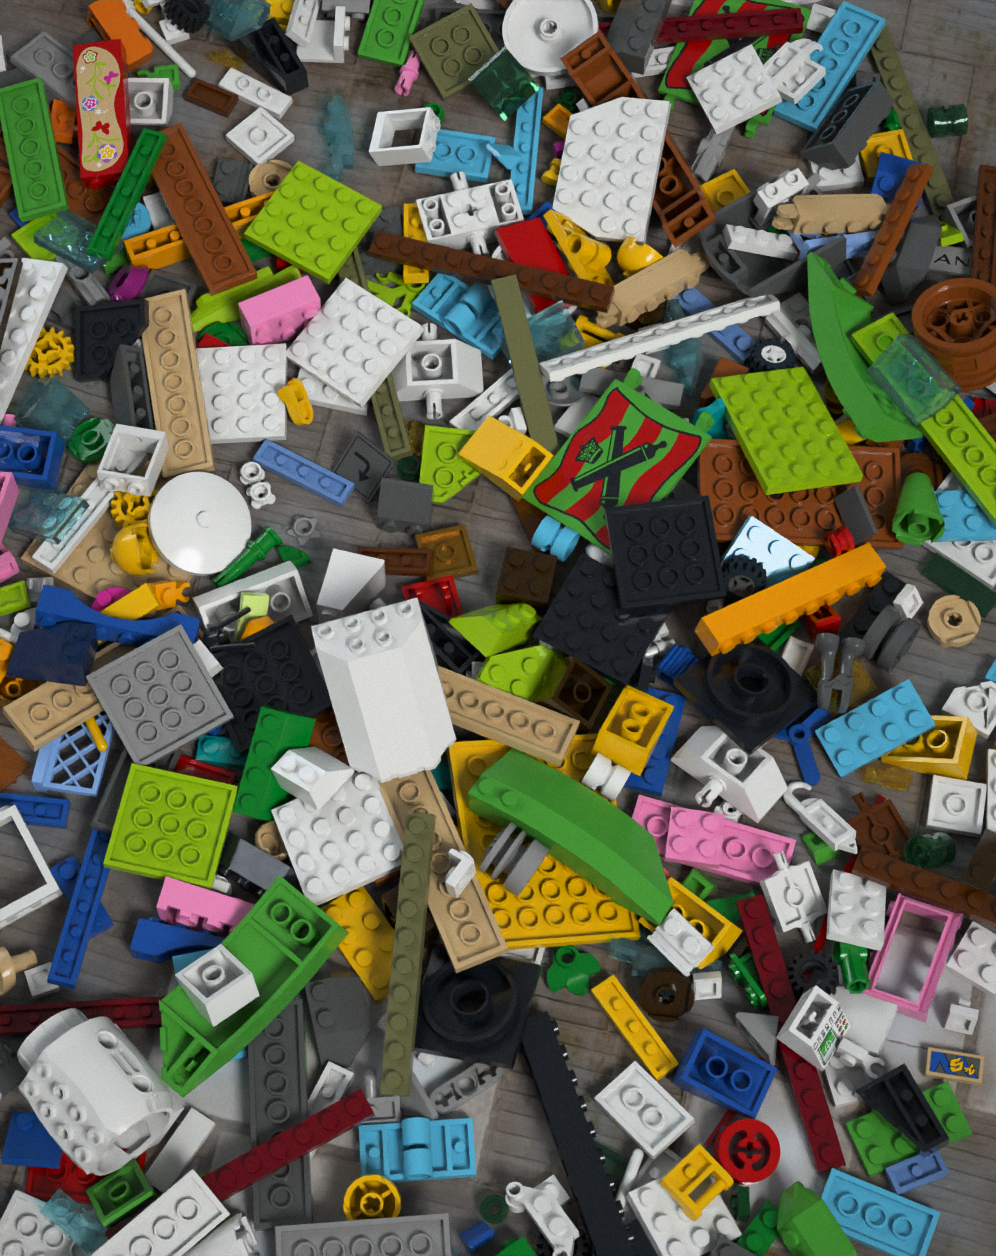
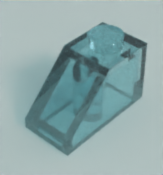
(73, 1221)

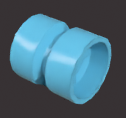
(555, 539)

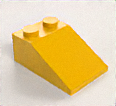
(632, 729)
(940, 751)

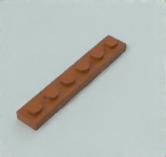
(892, 229)

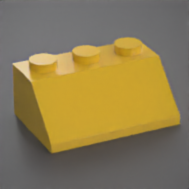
(704, 918)

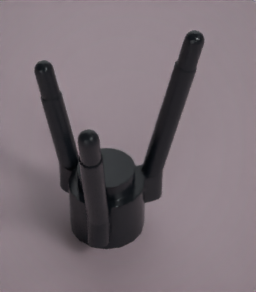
(219, 640)

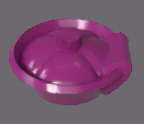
(128, 283)

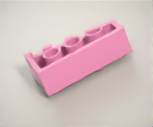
(200, 908)

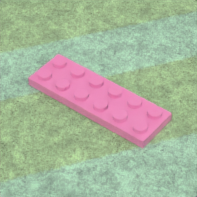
(744, 851)

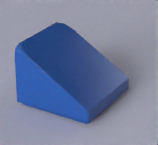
(477, 1236)

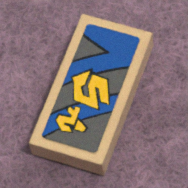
(954, 1066)

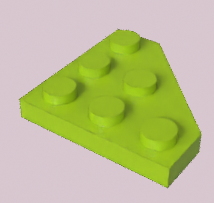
(442, 464)
(519, 671)

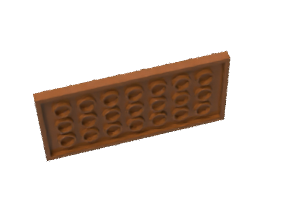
(806, 514)

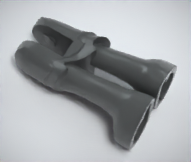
(843, 683)

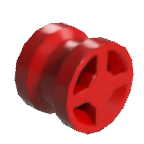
(838, 541)

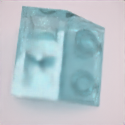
(52, 409)

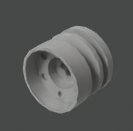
(513, 859)

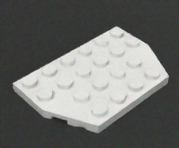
(612, 167)

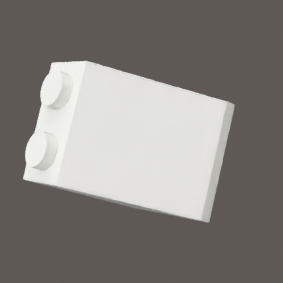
(349, 585)

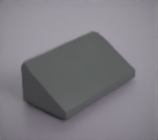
(856, 514)

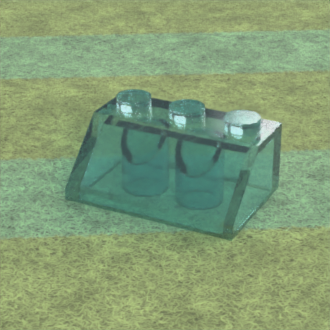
(237, 17)
(552, 333)
(913, 379)

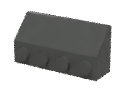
(637, 30)
(849, 126)

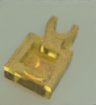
(892, 778)

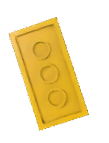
(369, 941)

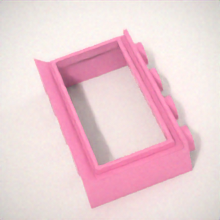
(877, 958)

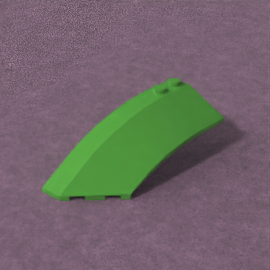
(834, 317)
(578, 829)
(283, 947)

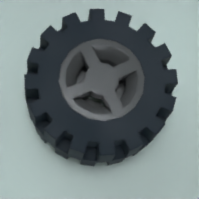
(734, 573)

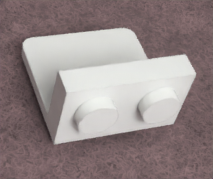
(328, 40)

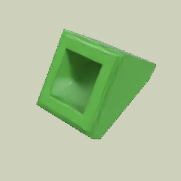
(117, 263)
(818, 849)
(699, 883)

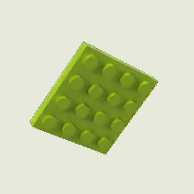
(313, 222)
(171, 826)

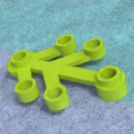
(390, 295)

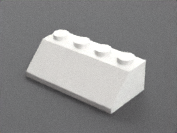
(279, 582)

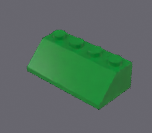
(273, 737)

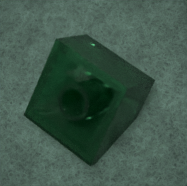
(504, 83)

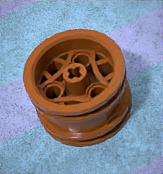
(959, 329)

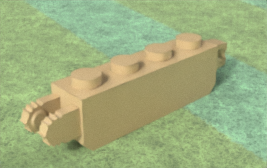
(832, 214)
(653, 286)

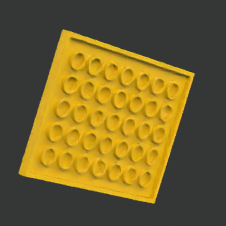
(557, 902)

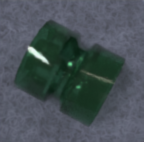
(945, 121)
(930, 850)

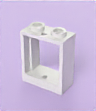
(390, 121)
(128, 438)

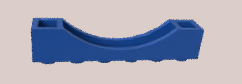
(62, 606)
(160, 941)

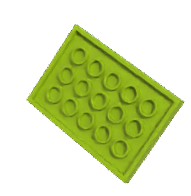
(785, 430)

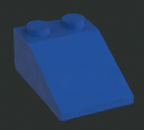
(31, 456)
(724, 1074)

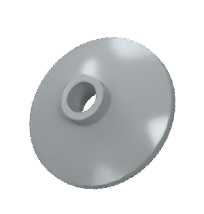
(563, 392)

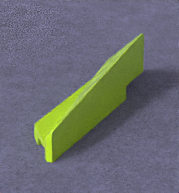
(224, 305)

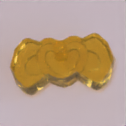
(226, 59)
(415, 433)

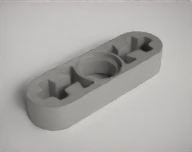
(453, 1104)

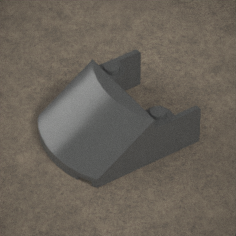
(753, 272)

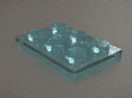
(69, 238)
(48, 515)

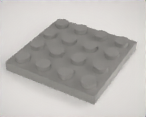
(159, 697)

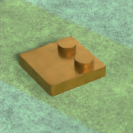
(452, 551)

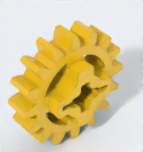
(50, 356)
(136, 508)

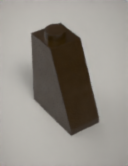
(982, 865)

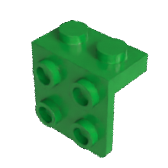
(744, 972)

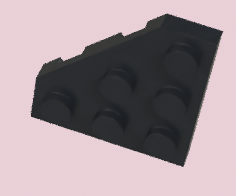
(101, 331)

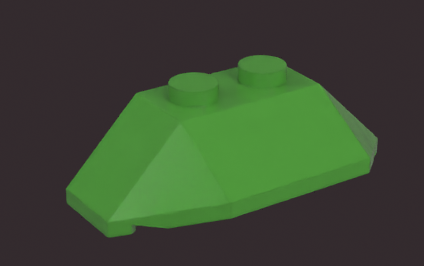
(809, 1225)

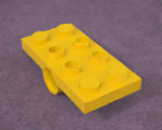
(585, 255)

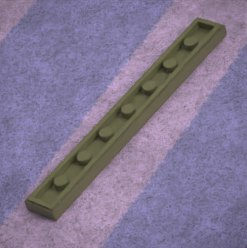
(524, 362)

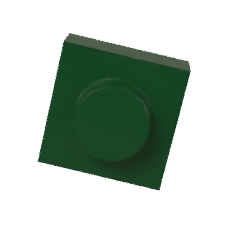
(740, 1204)

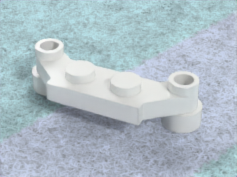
(546, 1215)

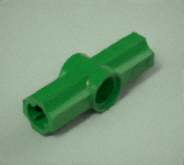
(853, 966)

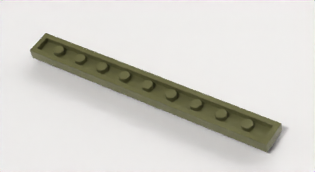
(892, 76)
(385, 398)
(407, 955)

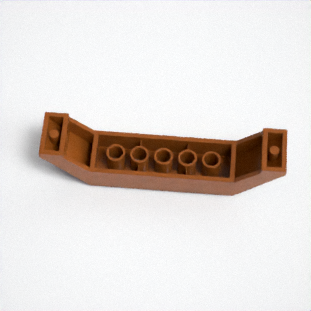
(678, 192)

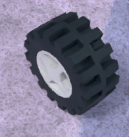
(771, 356)

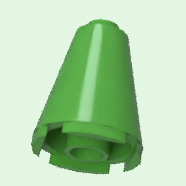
(918, 512)

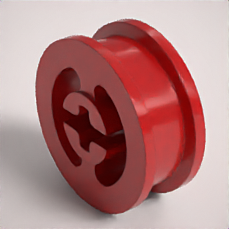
(747, 1129)

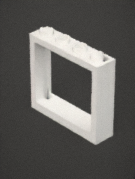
(41, 895)

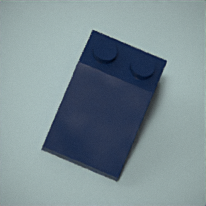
(55, 653)

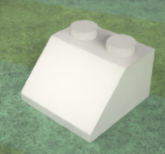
(150, 101)
(311, 775)
(217, 985)

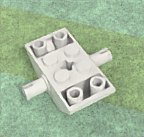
(469, 214)
(438, 371)
(745, 781)

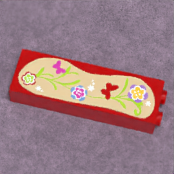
(102, 111)

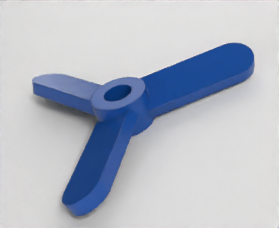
(802, 746)

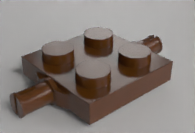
(879, 827)

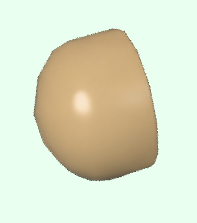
(270, 841)

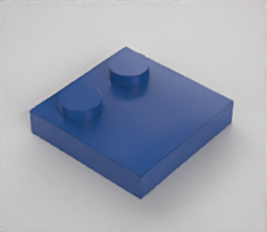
(30, 1143)

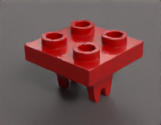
(437, 593)

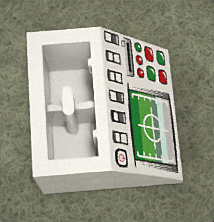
(815, 1027)

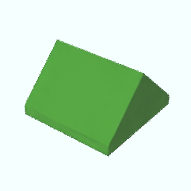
(121, 1194)

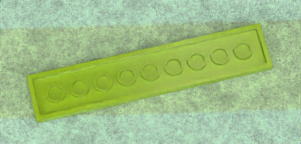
(952, 431)

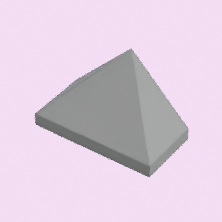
(760, 1032)
(418, 1103)

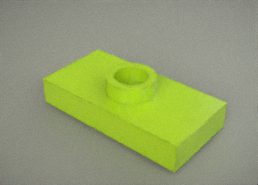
(949, 235)
(14, 598)

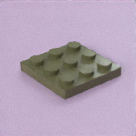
(454, 50)

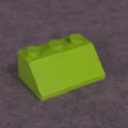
(497, 626)

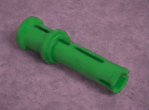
(255, 551)

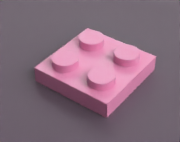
(695, 837)

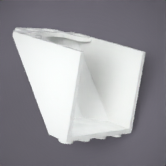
(386, 690)

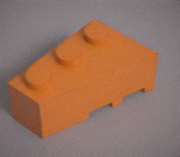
(114, 23)

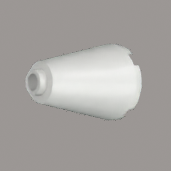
(230, 1238)

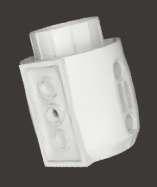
(94, 1091)

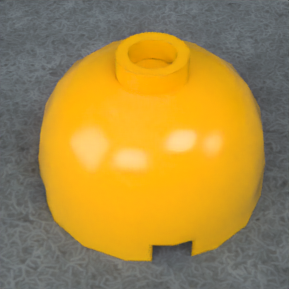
(635, 257)
(134, 550)
(372, 1198)

